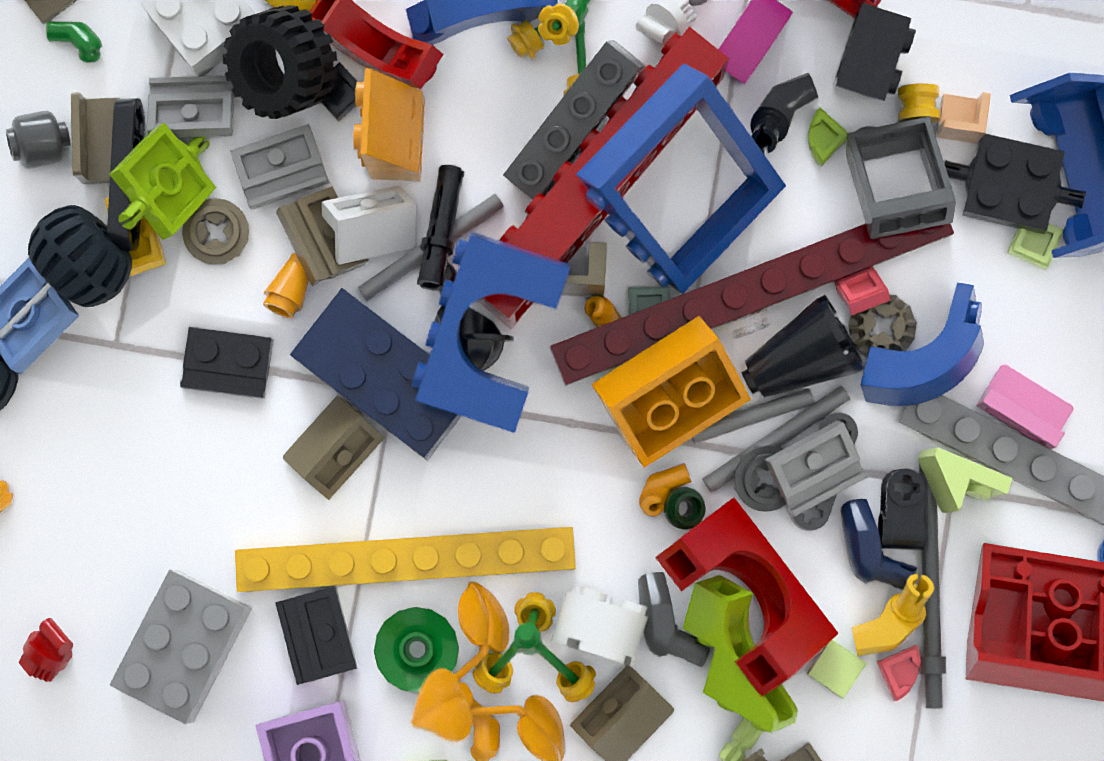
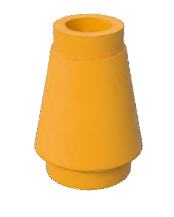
(287, 289)

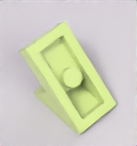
(954, 476)

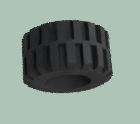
(255, 67)

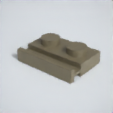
(313, 237)

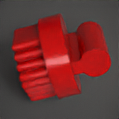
(46, 651)

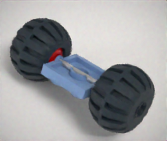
(66, 263)

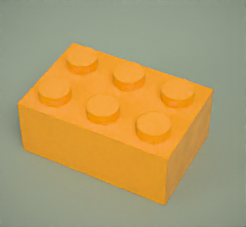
(671, 391)

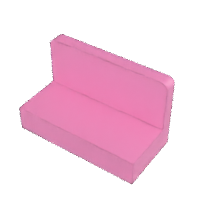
(1025, 407)

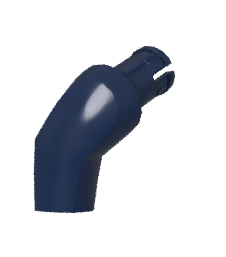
(865, 550)

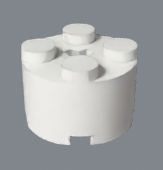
(600, 627)

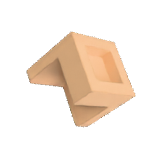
(963, 117)

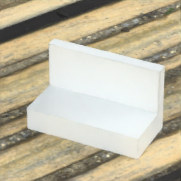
(371, 223)

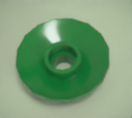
(394, 643)

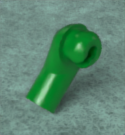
(79, 35)

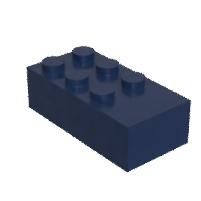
(374, 371)

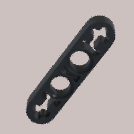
(126, 135)

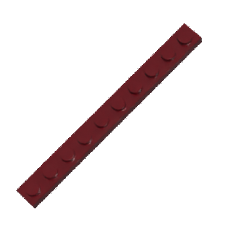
(735, 297)

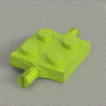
(163, 181)

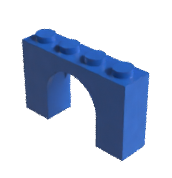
(449, 376)

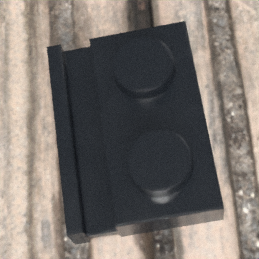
(226, 362)
(316, 635)

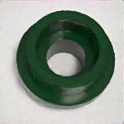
(695, 508)

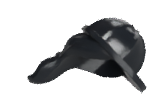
(477, 333)

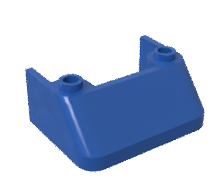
(1074, 113)

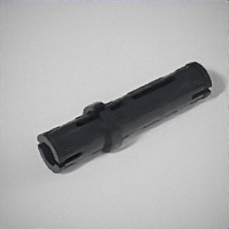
(438, 241)

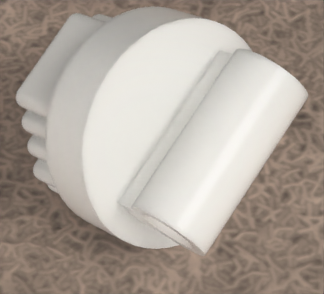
(665, 19)

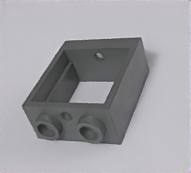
(905, 212)

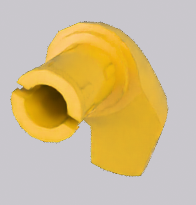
(898, 619)

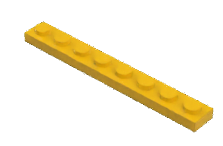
(405, 559)

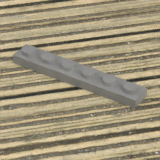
(1009, 454)

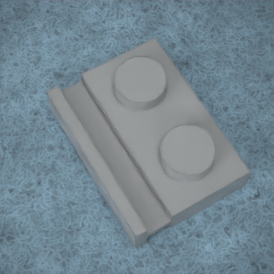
(191, 105)
(279, 166)
(816, 468)

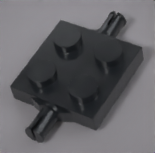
(1014, 183)

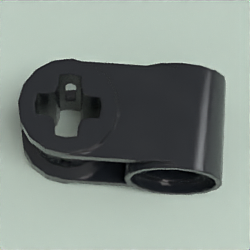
(902, 521)

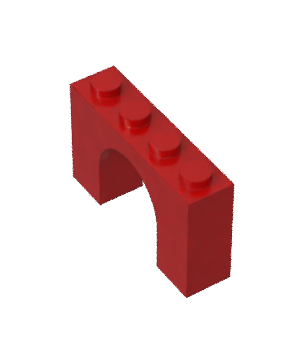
(792, 620)

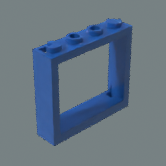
(639, 136)

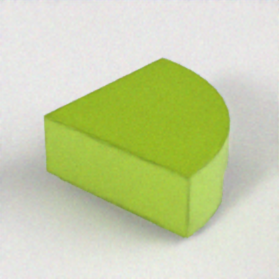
(824, 136)

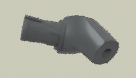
(660, 629)

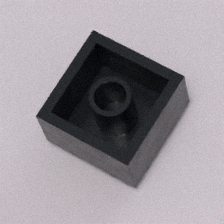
(874, 51)

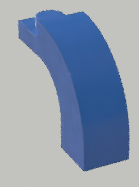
(441, 19)
(933, 370)

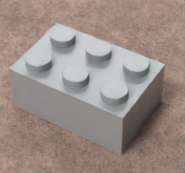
(180, 646)

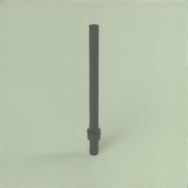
(932, 663)

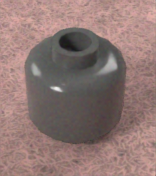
(37, 139)

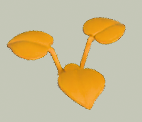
(446, 702)

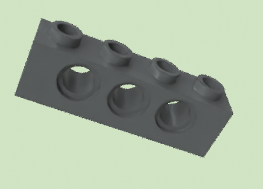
(573, 118)

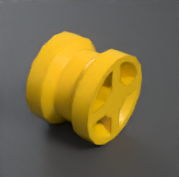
(919, 101)

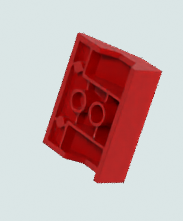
(1038, 623)

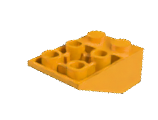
(390, 129)

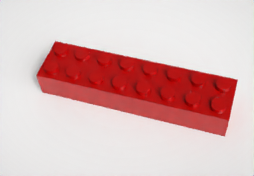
(564, 217)

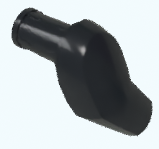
(776, 111)

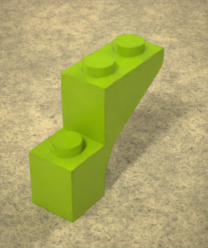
(721, 620)

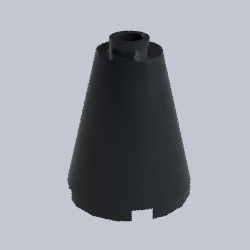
(803, 353)

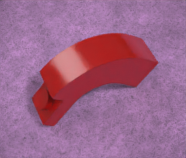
(375, 44)

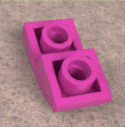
(753, 36)

